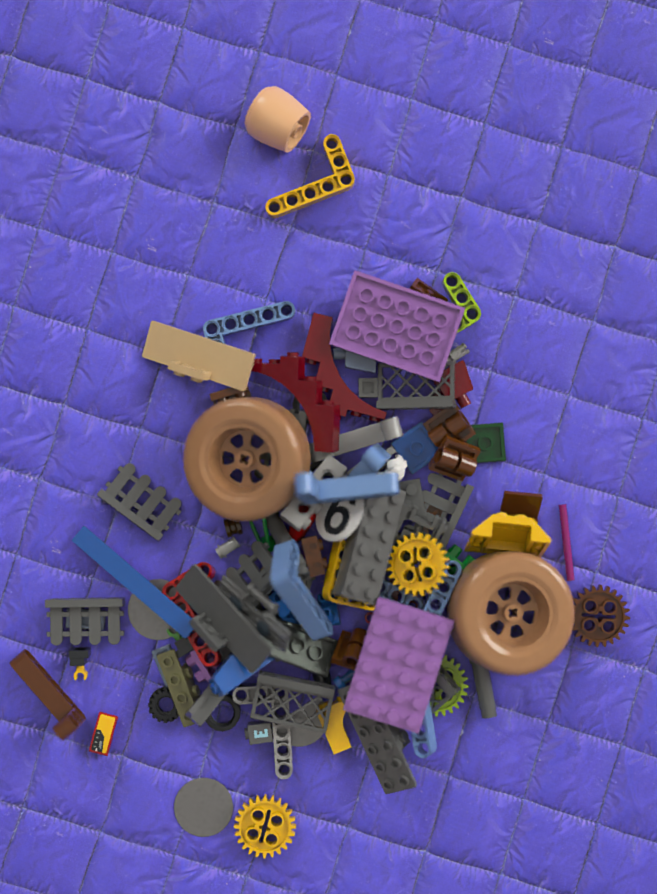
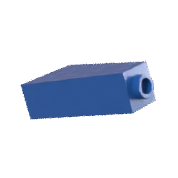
(231, 674)

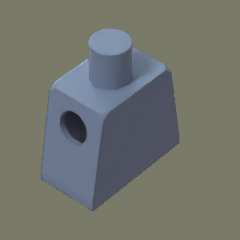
(355, 361)

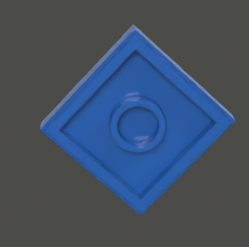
(415, 447)

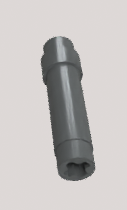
(280, 534)
(484, 691)

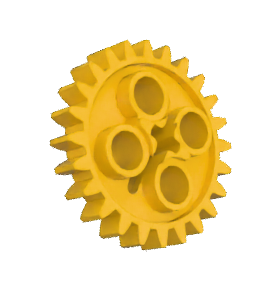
(434, 560)
(248, 821)

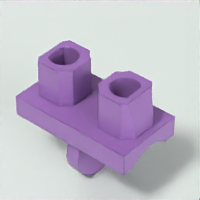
(205, 672)

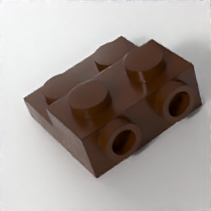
(314, 560)

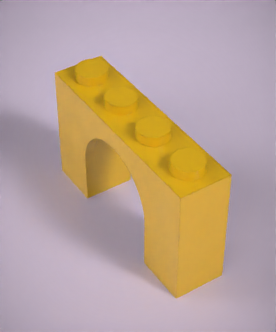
(336, 732)

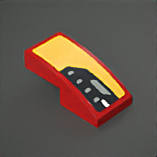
(103, 734)

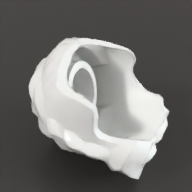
(396, 466)

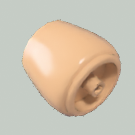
(277, 119)

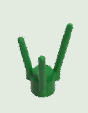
(265, 539)

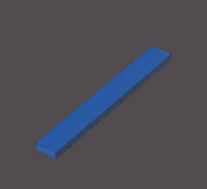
(134, 581)

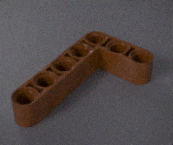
(50, 694)

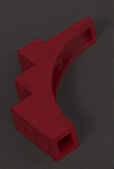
(318, 350)
(322, 414)

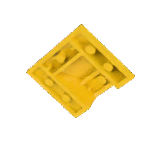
(508, 534)

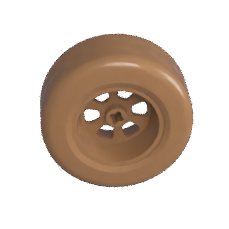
(212, 478)
(540, 640)

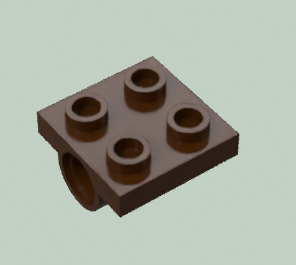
(449, 423)
(455, 459)
(349, 648)

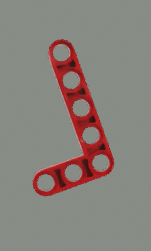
(204, 650)

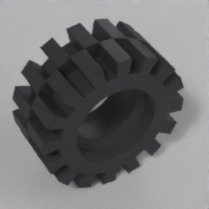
(156, 710)

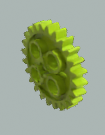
(459, 679)

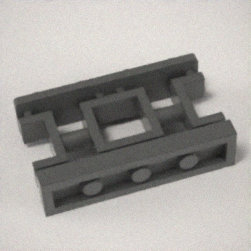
(407, 506)

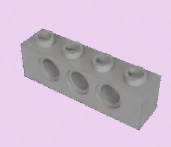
(298, 520)

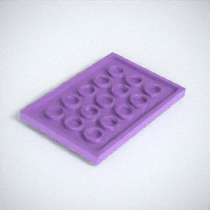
(397, 326)
(398, 664)

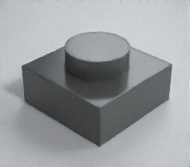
(368, 387)

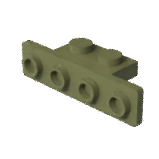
(180, 683)

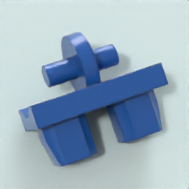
(330, 609)

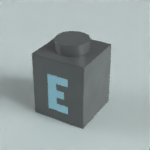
(259, 732)

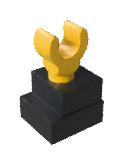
(78, 657)

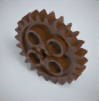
(596, 632)

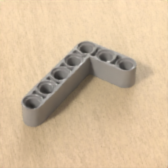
(362, 438)
(279, 739)

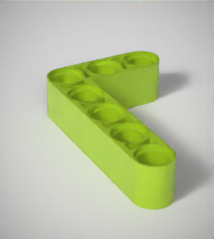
(470, 303)

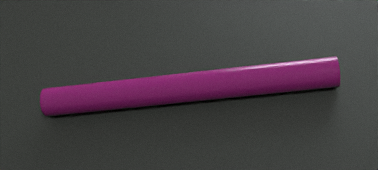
(566, 542)

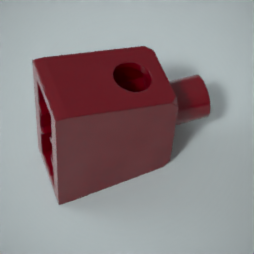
(462, 384)

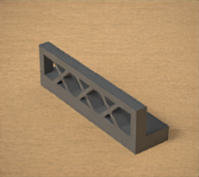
(203, 706)

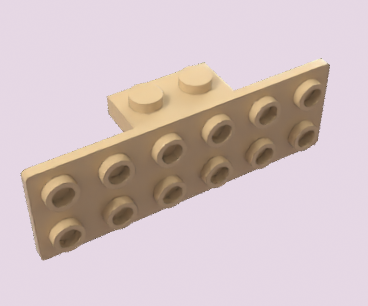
(198, 356)

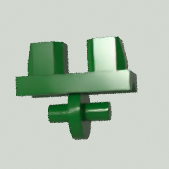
(452, 553)

